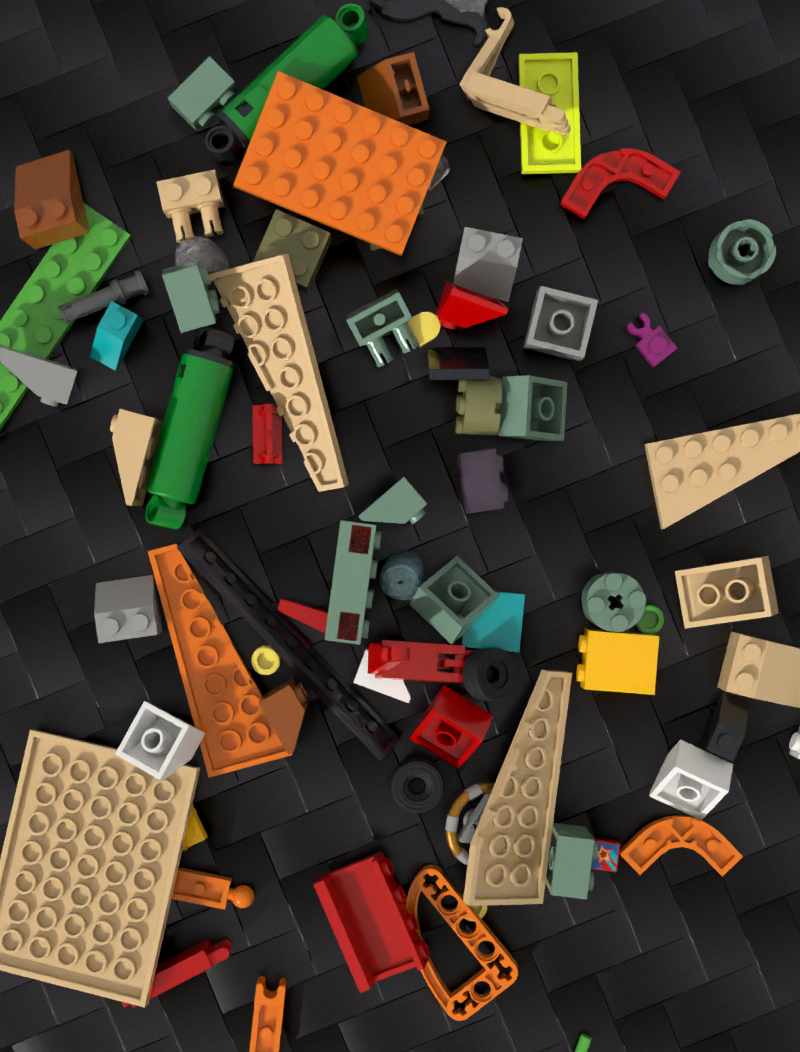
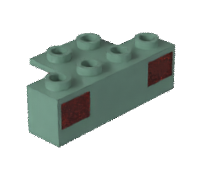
(351, 582)

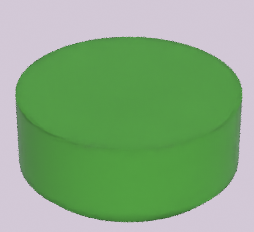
(651, 620)

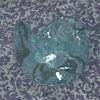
(402, 566)

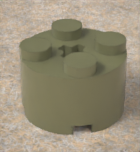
(479, 406)

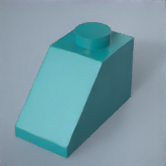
(115, 335)

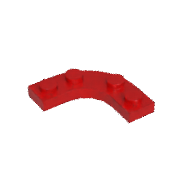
(616, 166)

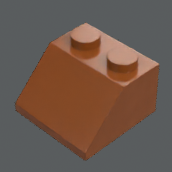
(286, 711)

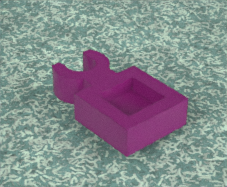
(654, 344)

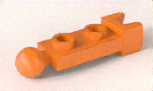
(210, 890)
(267, 1017)

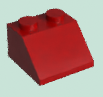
(452, 727)

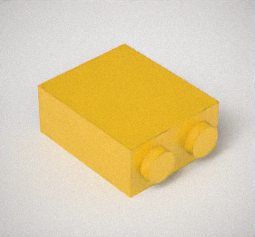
(618, 661)

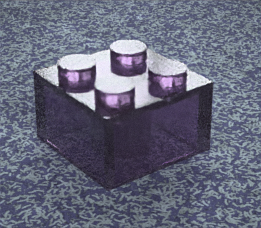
(481, 481)

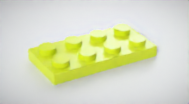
(557, 77)

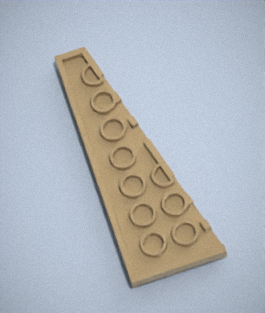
(274, 328)

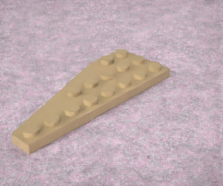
(515, 830)

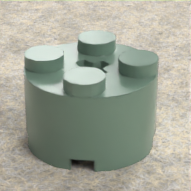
(758, 252)
(629, 597)

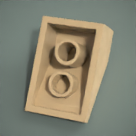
(134, 447)
(727, 592)
(761, 670)

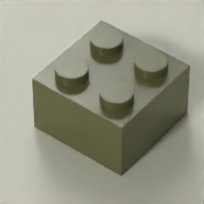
(300, 240)

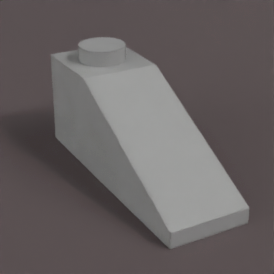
(43, 376)

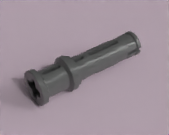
(117, 292)

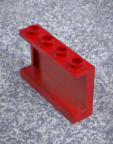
(371, 920)

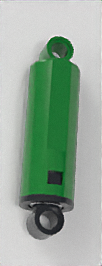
(313, 58)
(189, 427)

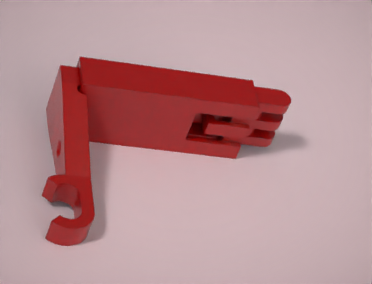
(417, 661)
(187, 965)

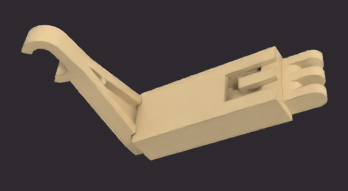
(506, 98)

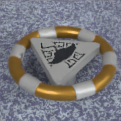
(470, 819)

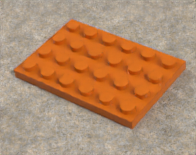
(339, 163)

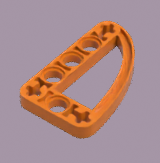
(471, 939)

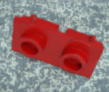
(266, 434)

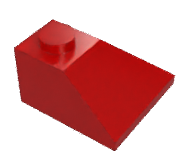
(466, 308)

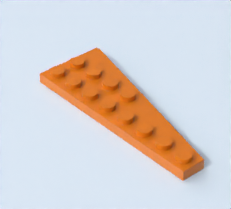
(213, 673)

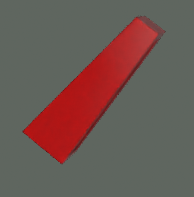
(308, 615)

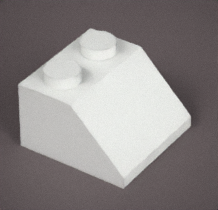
(159, 742)
(692, 780)

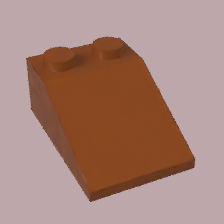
(49, 201)

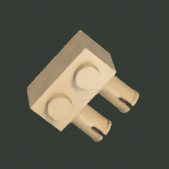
(192, 195)

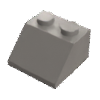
(487, 263)
(127, 609)

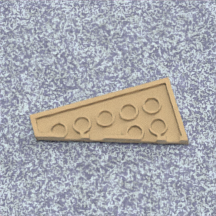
(709, 464)

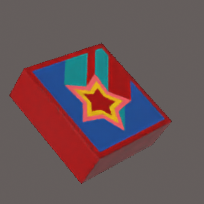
(607, 855)

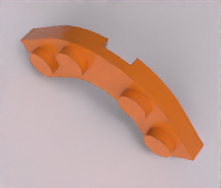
(679, 832)

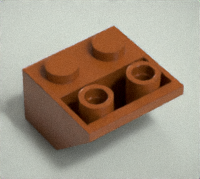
(395, 90)

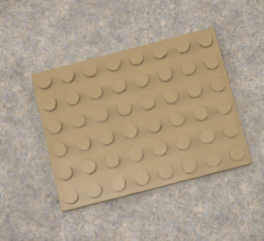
(90, 867)

